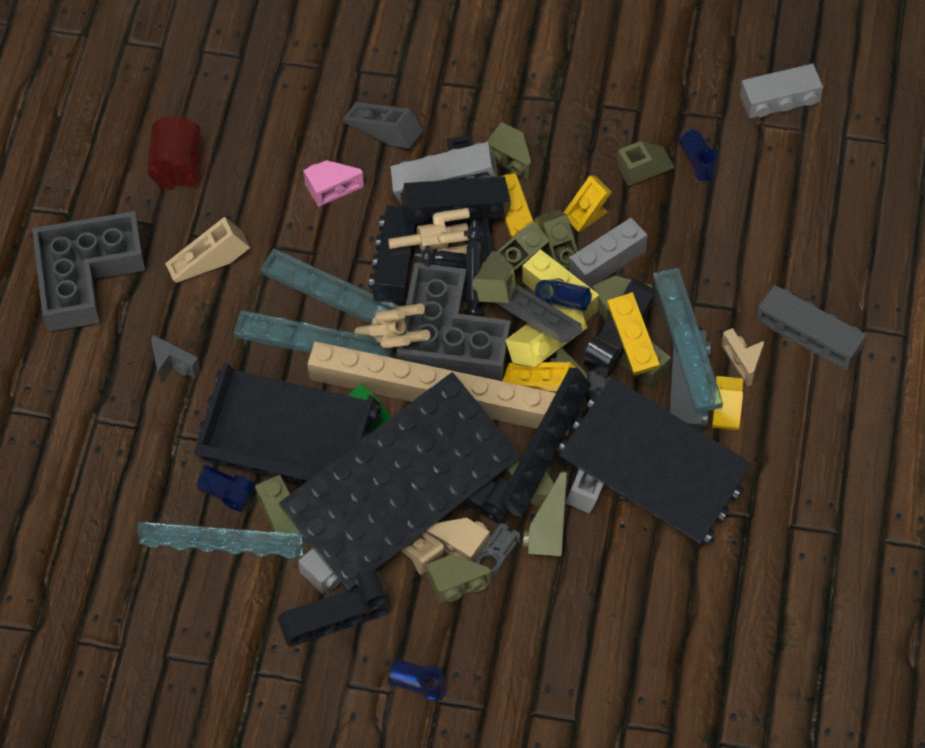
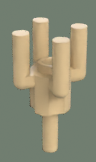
(437, 234)
(389, 325)

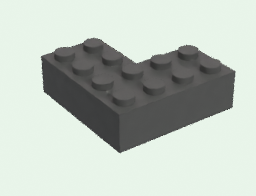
(75, 255)
(456, 340)

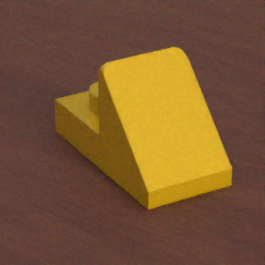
(587, 204)
(731, 393)

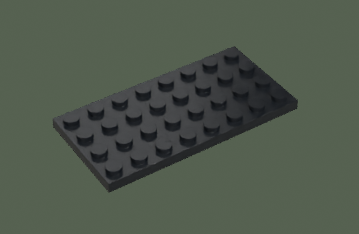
(399, 480)

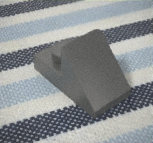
(169, 356)

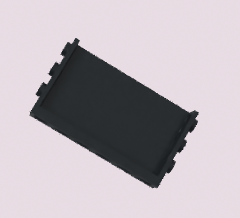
(280, 426)
(655, 461)

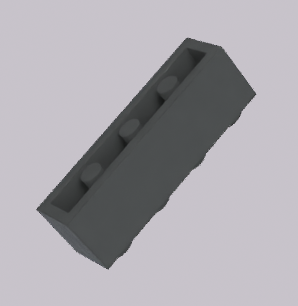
(811, 327)
(680, 398)

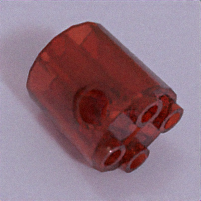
(174, 152)

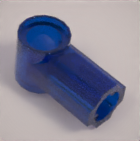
(700, 155)
(564, 293)
(231, 490)
(416, 677)

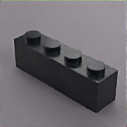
(481, 196)
(392, 265)

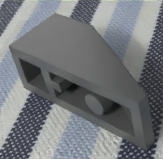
(386, 123)

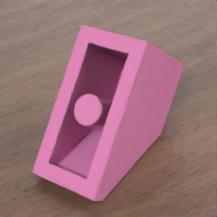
(331, 181)

